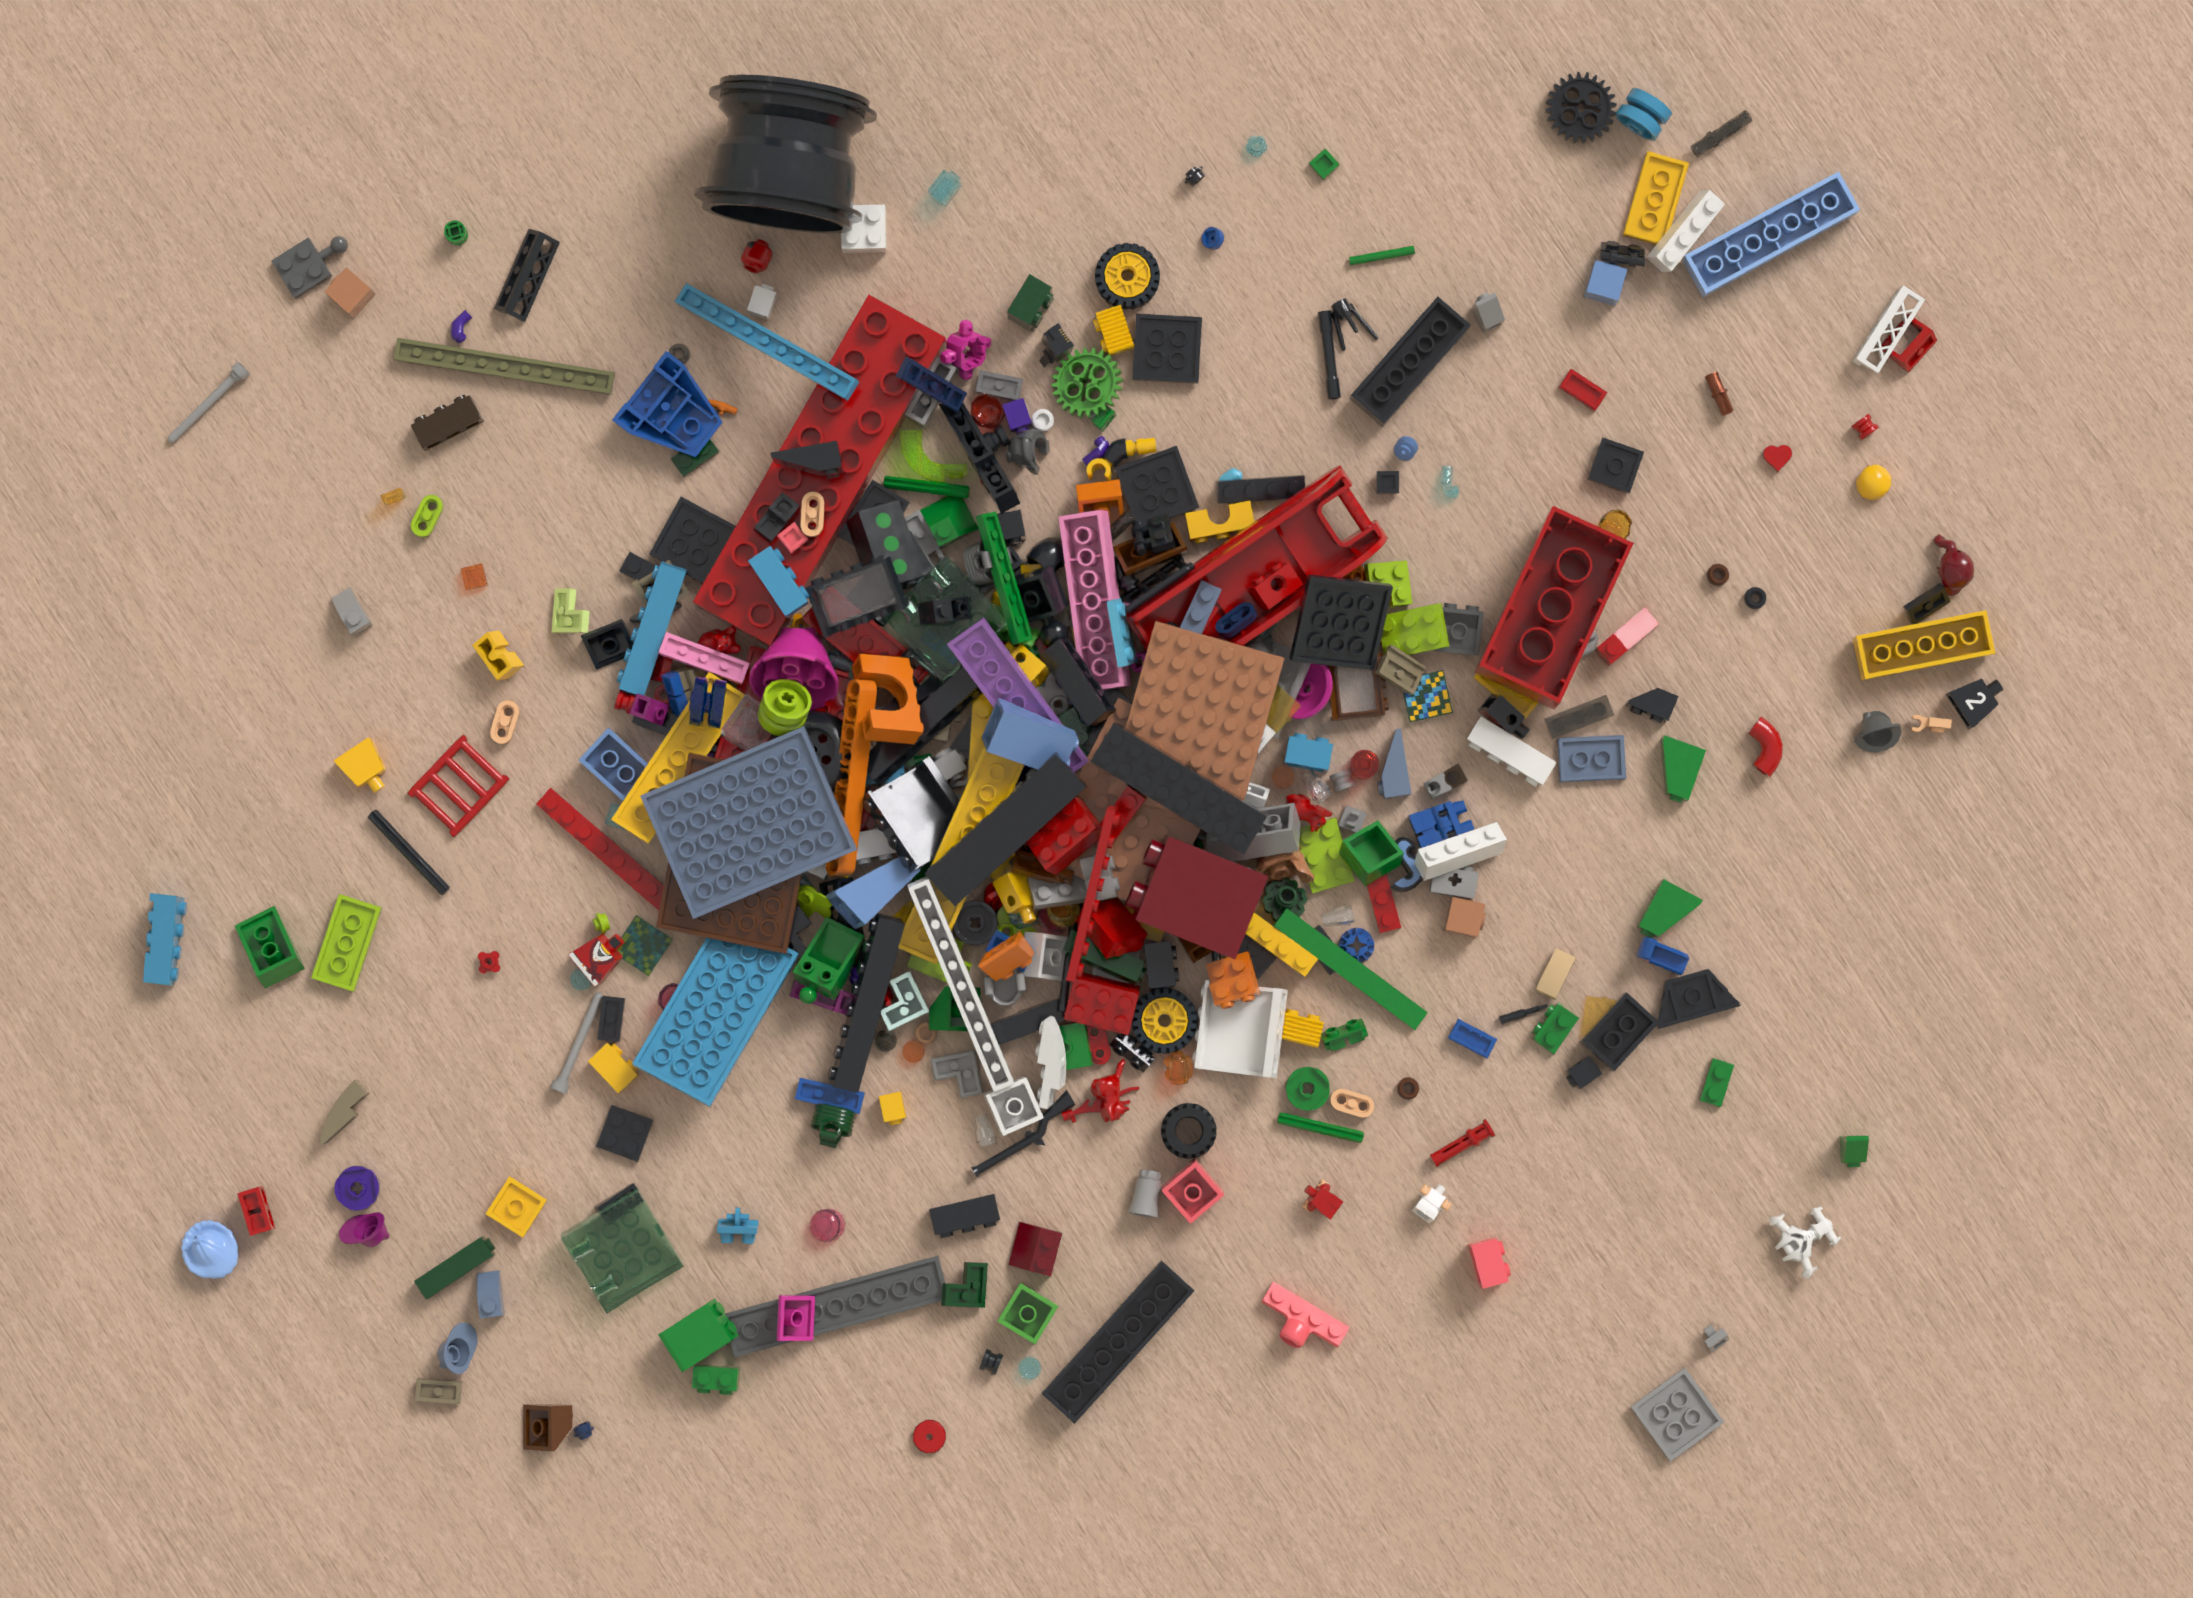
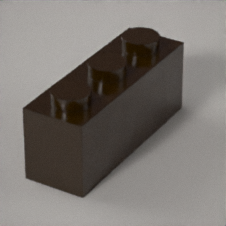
(446, 422)

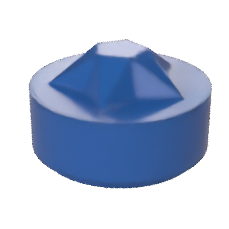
(1212, 238)

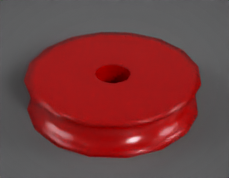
(929, 1427)

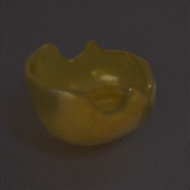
(1616, 522)
(1063, 915)

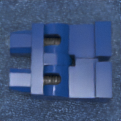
(1426, 819)

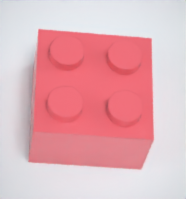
(1192, 1190)
(1489, 1263)

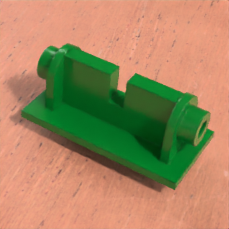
(1353, 1030)

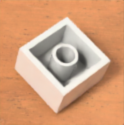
(869, 234)
(1013, 1106)

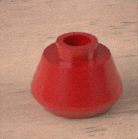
(992, 898)

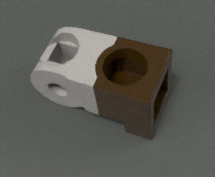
(1445, 781)

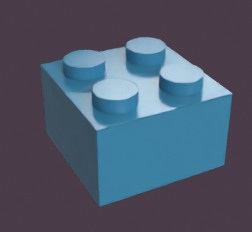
(1308, 753)

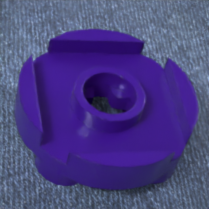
(349, 1198)

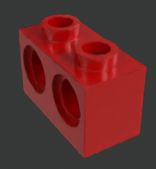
(256, 1210)

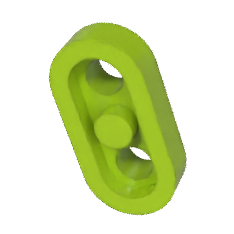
(424, 515)

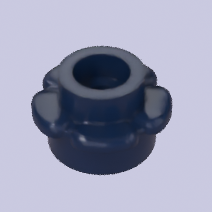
(583, 1430)

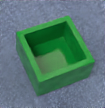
(1371, 853)

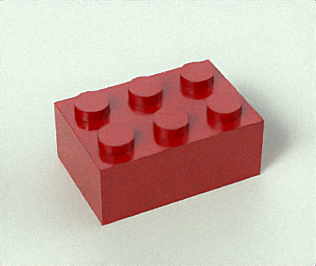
(1065, 836)
(1102, 1003)

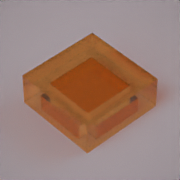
(474, 577)

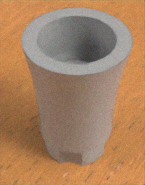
(1146, 1194)

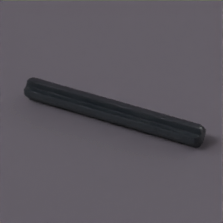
(408, 852)

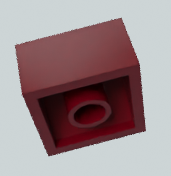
(1035, 1248)

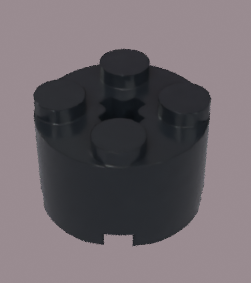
(988, 923)

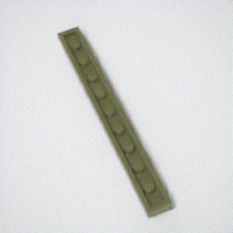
(504, 366)

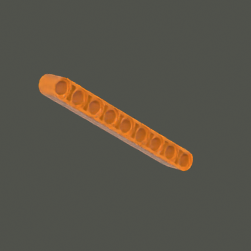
(850, 791)

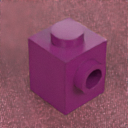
(649, 709)

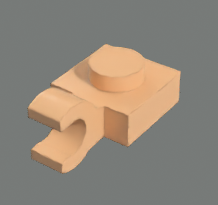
(1937, 725)

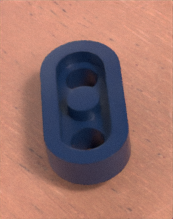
(1236, 620)

